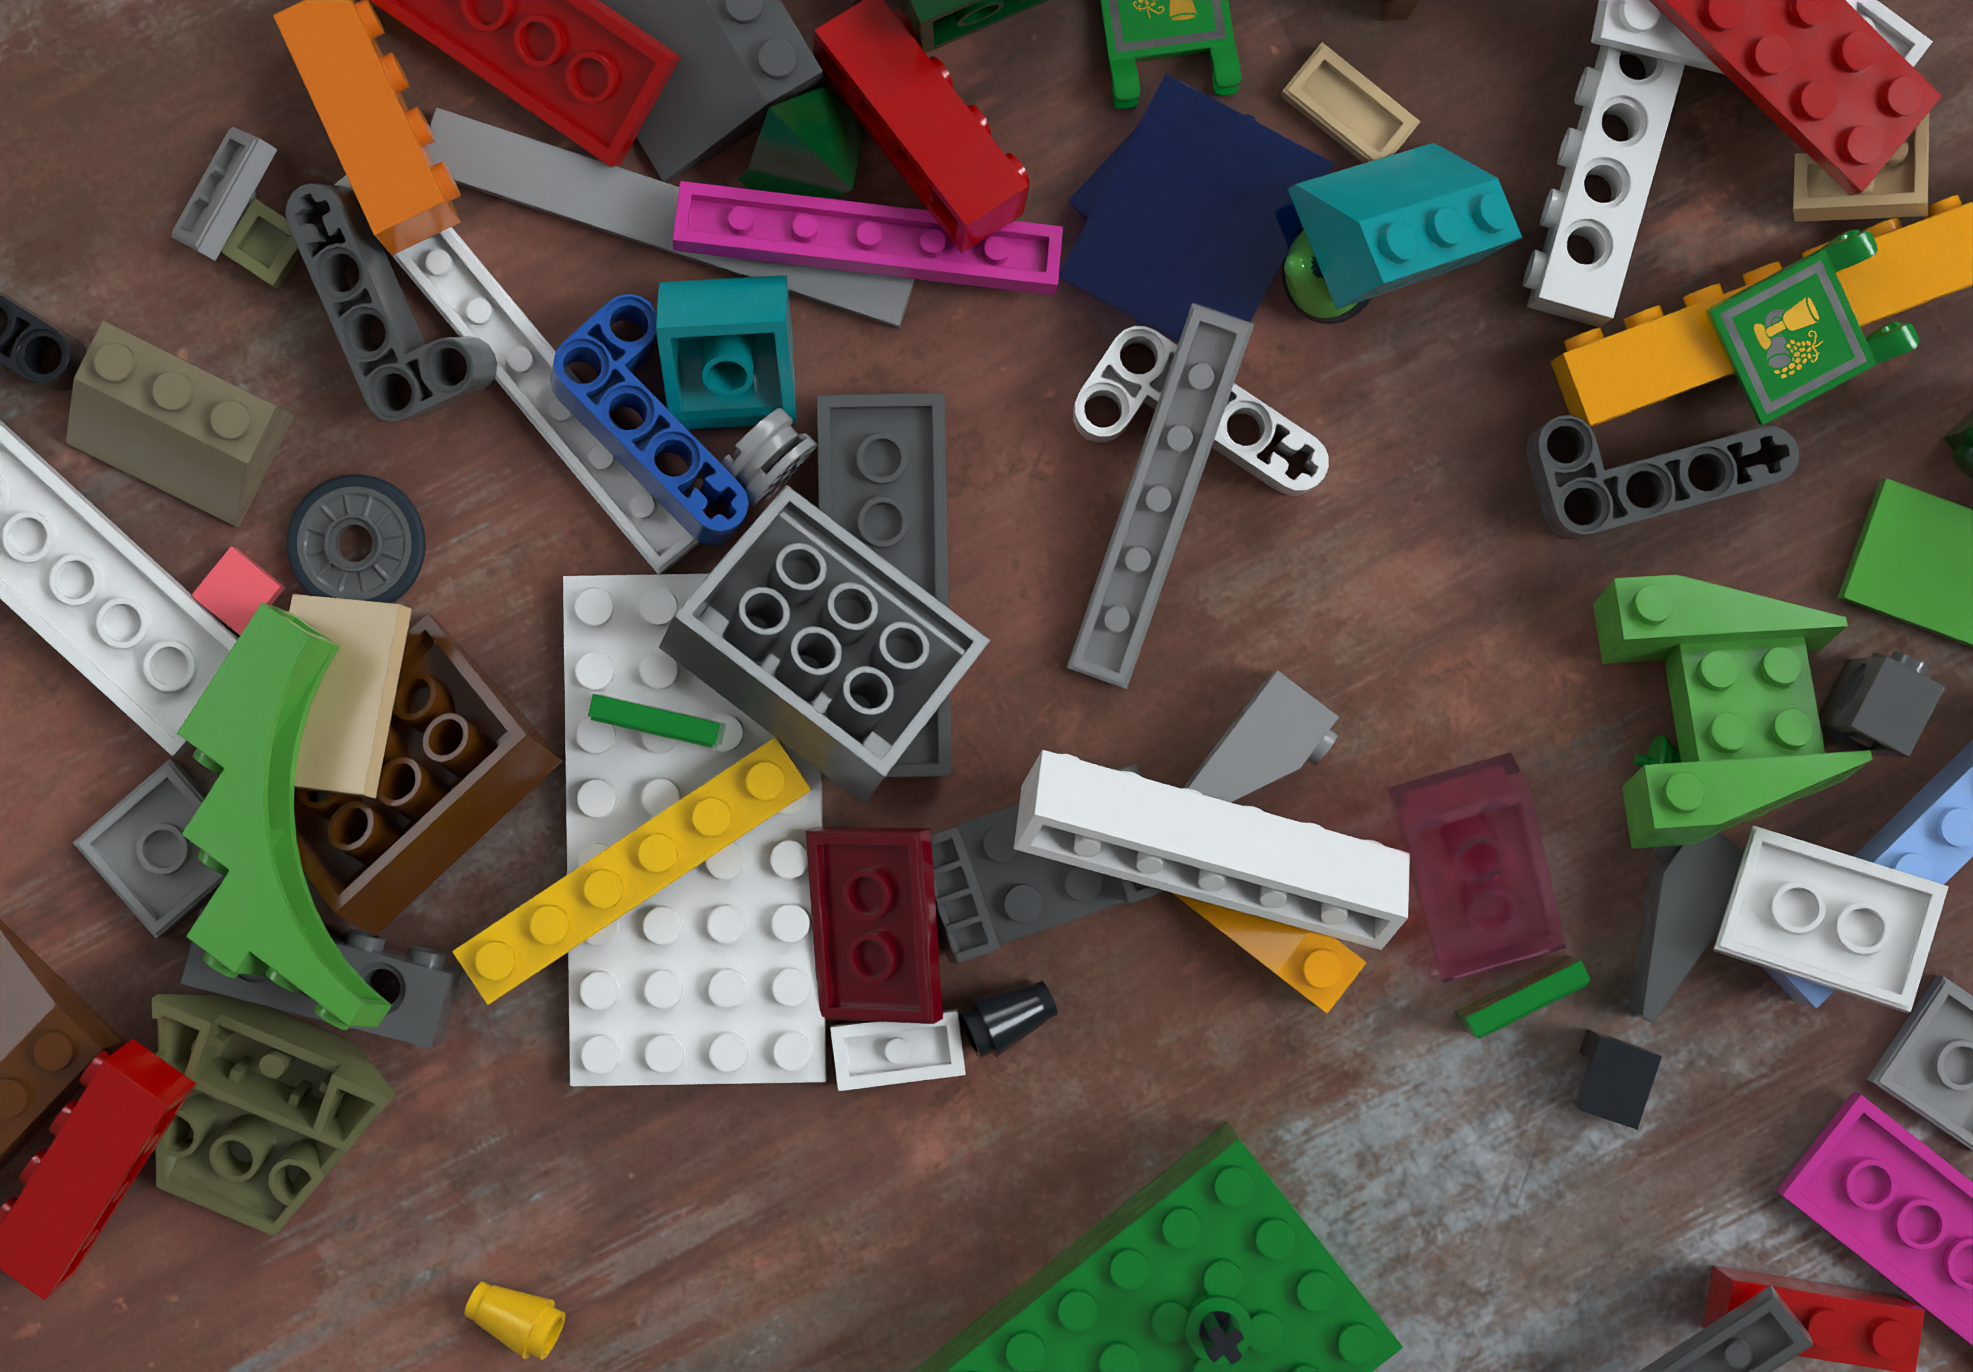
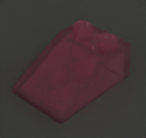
(1478, 866)

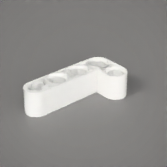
(1132, 389)

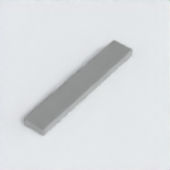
(1160, 494)

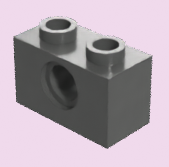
(1881, 704)

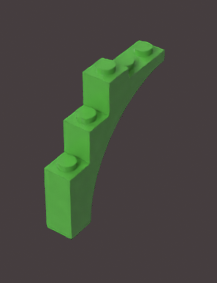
(251, 735)

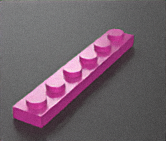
(860, 239)

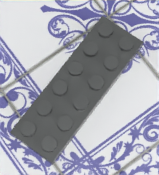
(888, 488)

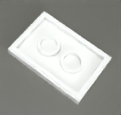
(1831, 919)

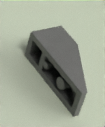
(1679, 917)

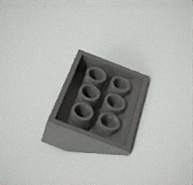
(730, 71)
(823, 643)

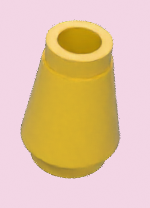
(516, 1319)

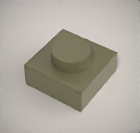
(263, 244)

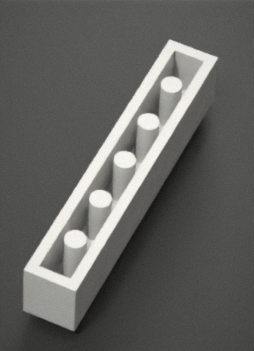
(1212, 850)

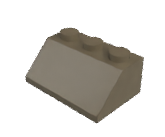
(173, 424)

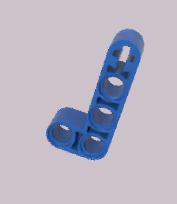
(660, 431)

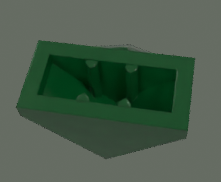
(807, 147)

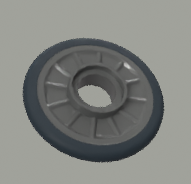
(350, 502)

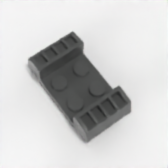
(1002, 894)

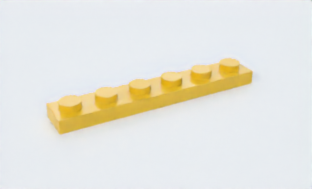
(632, 870)

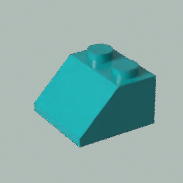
(726, 350)

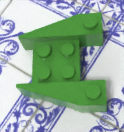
(1736, 701)

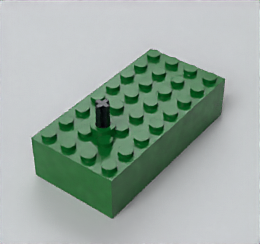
(1185, 1278)

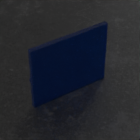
(1192, 213)

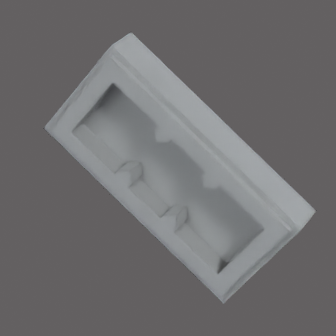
(223, 193)

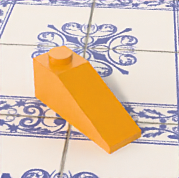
(1305, 959)

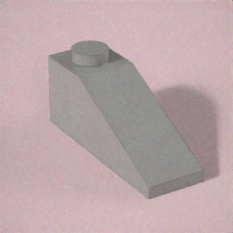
(1266, 741)

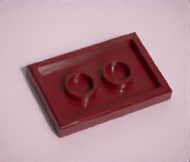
(874, 924)

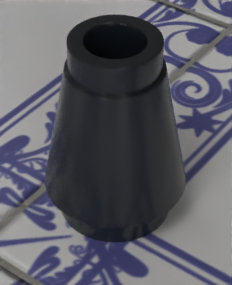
(1006, 1017)

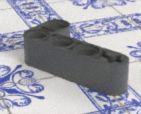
(378, 296)
(1664, 473)

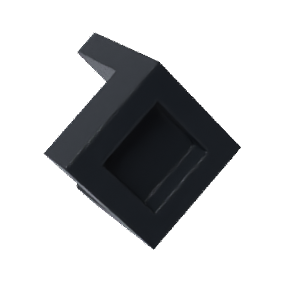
(1616, 1079)

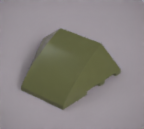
(266, 1110)

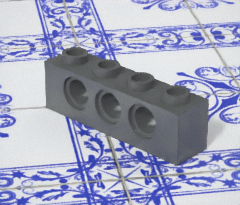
(415, 1017)

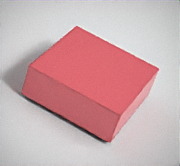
(237, 589)

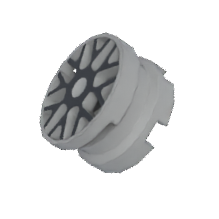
(769, 456)

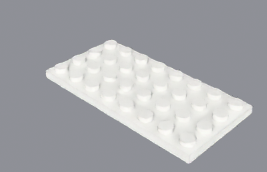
(722, 962)

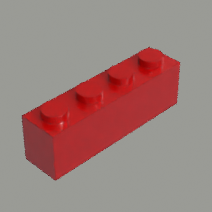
(921, 122)
(88, 1165)

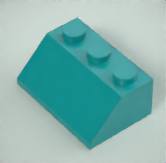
(1401, 221)

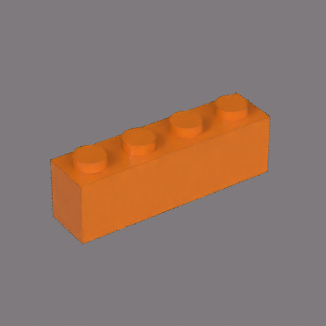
(369, 121)

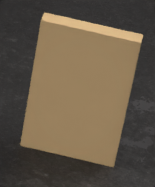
(356, 697)

